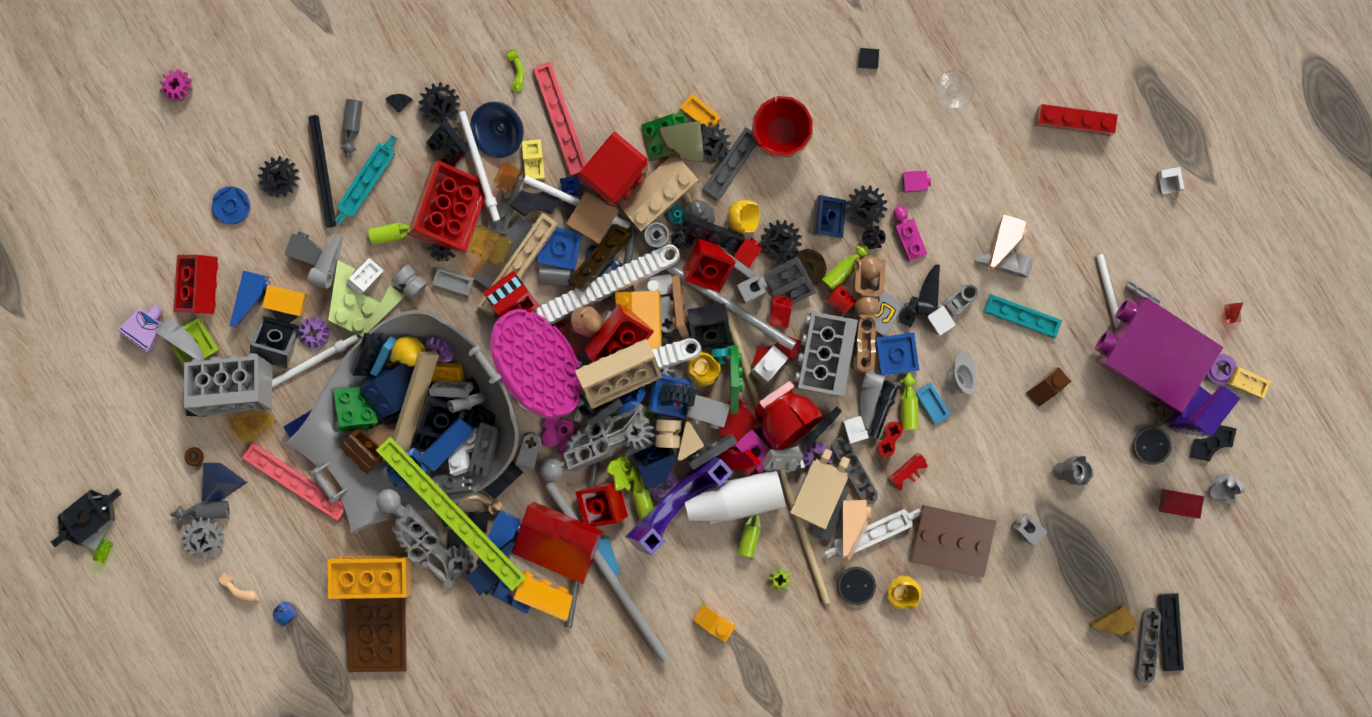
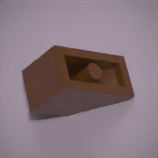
(1048, 386)

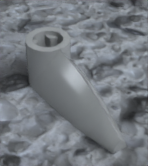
(1013, 264)
(324, 270)
(180, 338)
(869, 396)

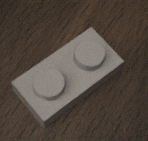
(782, 460)

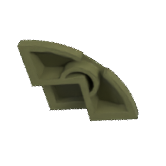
(685, 140)

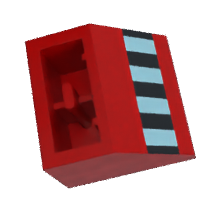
(510, 295)

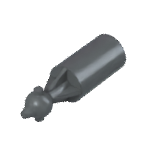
(351, 124)
(554, 277)
(210, 510)

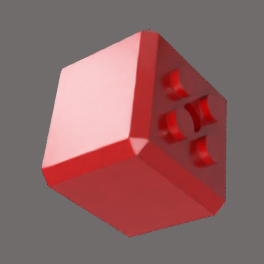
(614, 170)

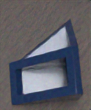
(219, 482)

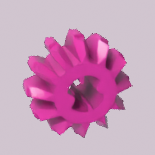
(173, 78)

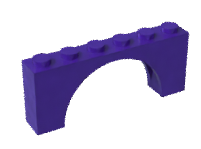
(1204, 412)
(648, 533)

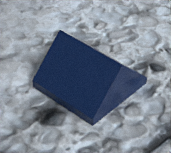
(829, 217)

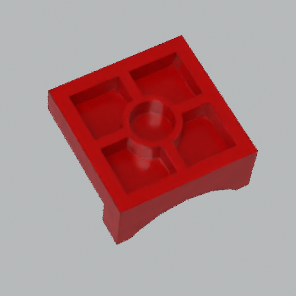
(739, 423)
(907, 469)

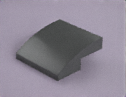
(790, 281)

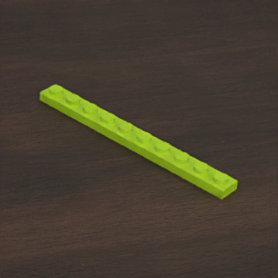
(451, 513)

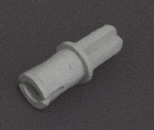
(466, 403)

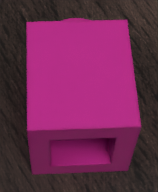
(916, 181)

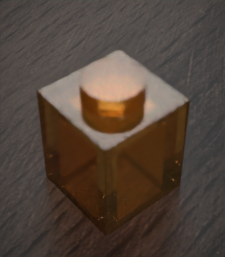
(507, 177)

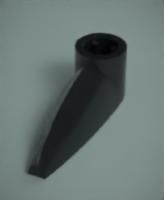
(929, 293)

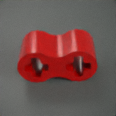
(888, 438)

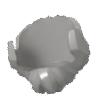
(1225, 487)

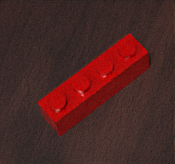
(1076, 120)

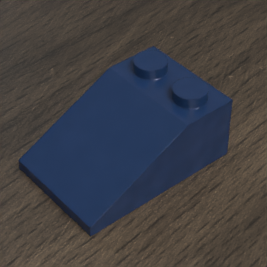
(388, 389)
(483, 578)

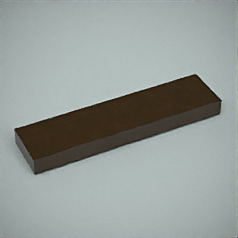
(599, 258)

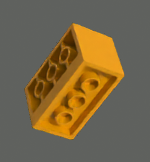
(369, 576)

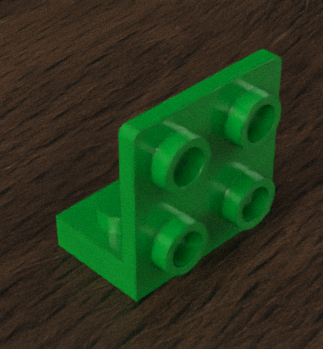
(653, 139)
(353, 410)

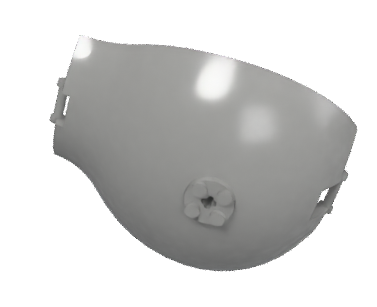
(359, 491)

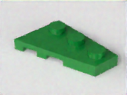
(735, 373)

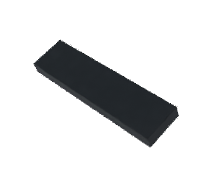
(1171, 632)

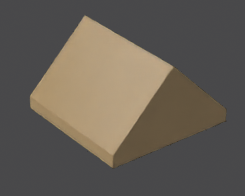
(690, 442)

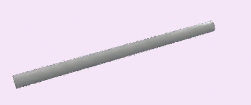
(737, 310)

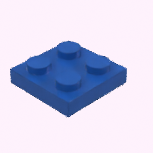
(561, 249)
(897, 353)

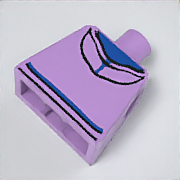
(142, 328)

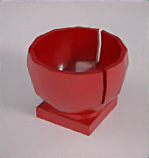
(782, 127)
(786, 416)

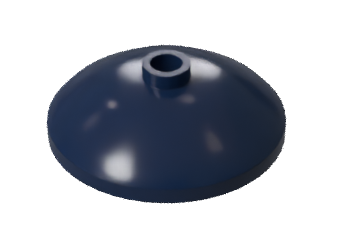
(490, 135)

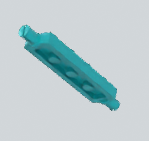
(366, 179)

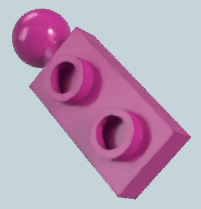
(909, 234)

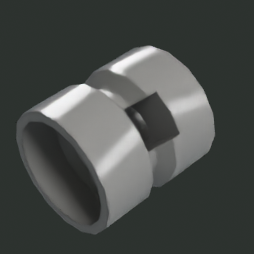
(656, 235)
(409, 282)

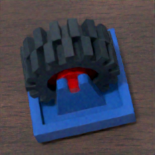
(671, 397)

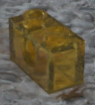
(502, 244)
(246, 432)

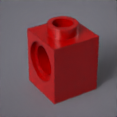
(748, 252)
(781, 311)

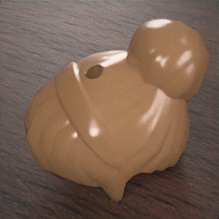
(588, 324)

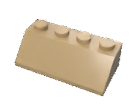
(659, 192)
(618, 373)

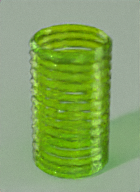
(102, 551)

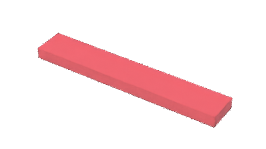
(560, 118)
(293, 480)

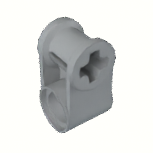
(959, 300)
(666, 314)
(528, 455)

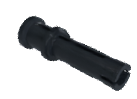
(886, 400)

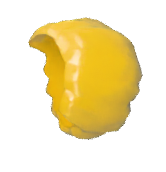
(743, 216)
(407, 350)
(703, 370)
(904, 592)

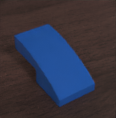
(501, 592)

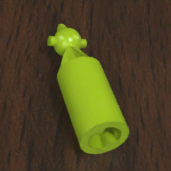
(387, 233)
(844, 269)
(909, 405)
(640, 495)
(750, 537)

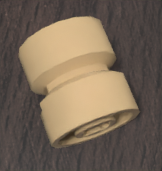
(668, 433)

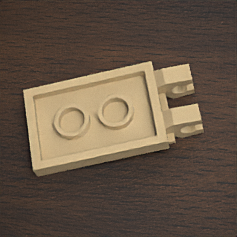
(820, 490)

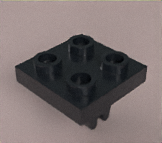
(448, 145)
(597, 414)

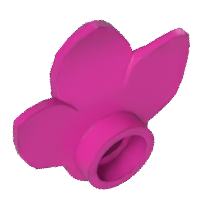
(555, 435)

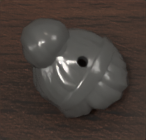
(699, 210)
(1074, 470)

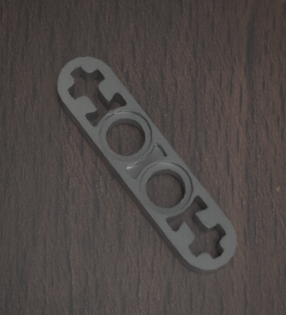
(857, 468)
(1151, 645)

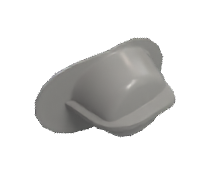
(962, 376)

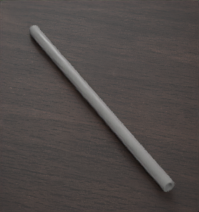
(613, 581)

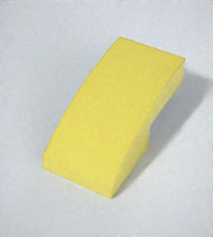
(533, 159)

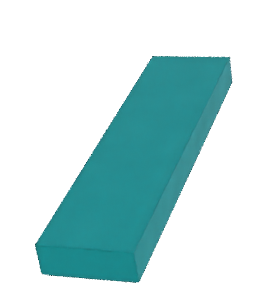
(1022, 316)

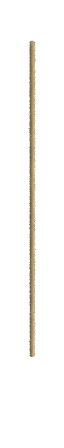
(782, 473)

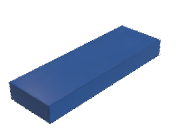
(446, 444)

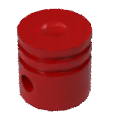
(840, 300)

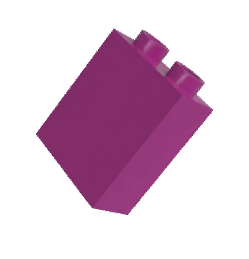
(1157, 353)

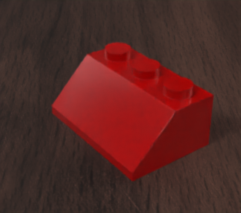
(195, 284)
(618, 332)

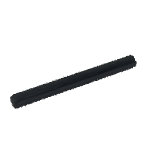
(322, 171)

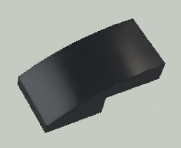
(477, 415)

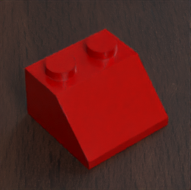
(708, 266)
(601, 504)

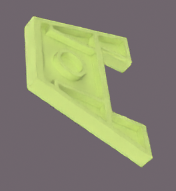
(357, 311)

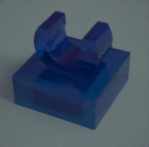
(571, 185)

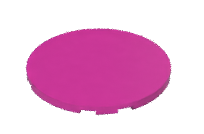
(536, 363)

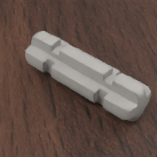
(1140, 291)

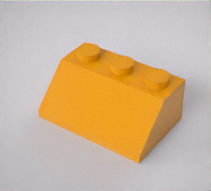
(647, 307)
(543, 596)

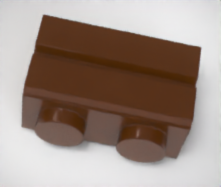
(362, 451)

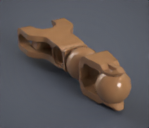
(867, 307)

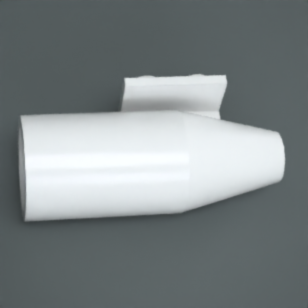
(737, 499)

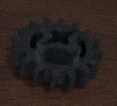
(431, 106)
(713, 149)
(276, 183)
(868, 214)
(779, 233)

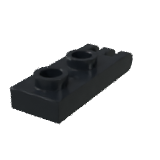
(367, 354)

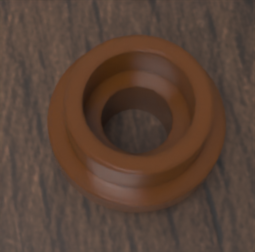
(188, 456)

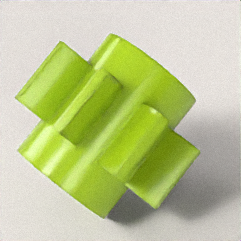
(776, 575)

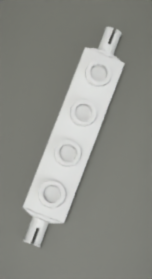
(878, 531)

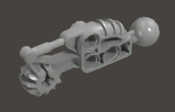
(586, 440)
(455, 560)

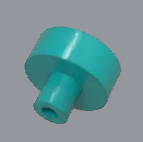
(672, 214)
(720, 354)

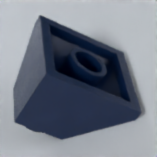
(655, 464)

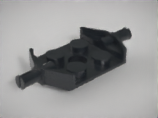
(99, 512)

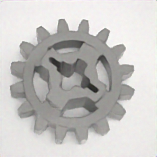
(194, 534)

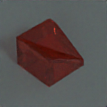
(1233, 312)

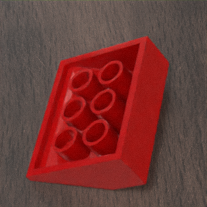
(447, 207)
(557, 542)

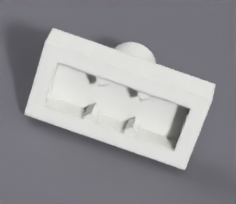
(364, 276)
(655, 283)

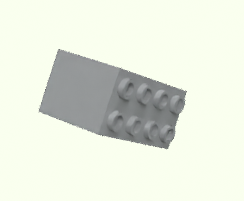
(839, 352)
(227, 385)

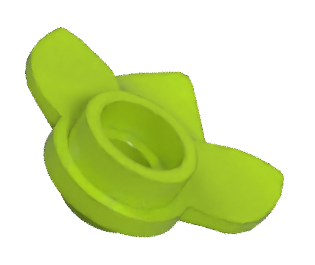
(620, 470)

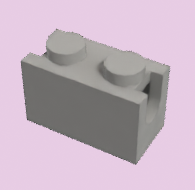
(749, 287)
(708, 411)
(1028, 528)

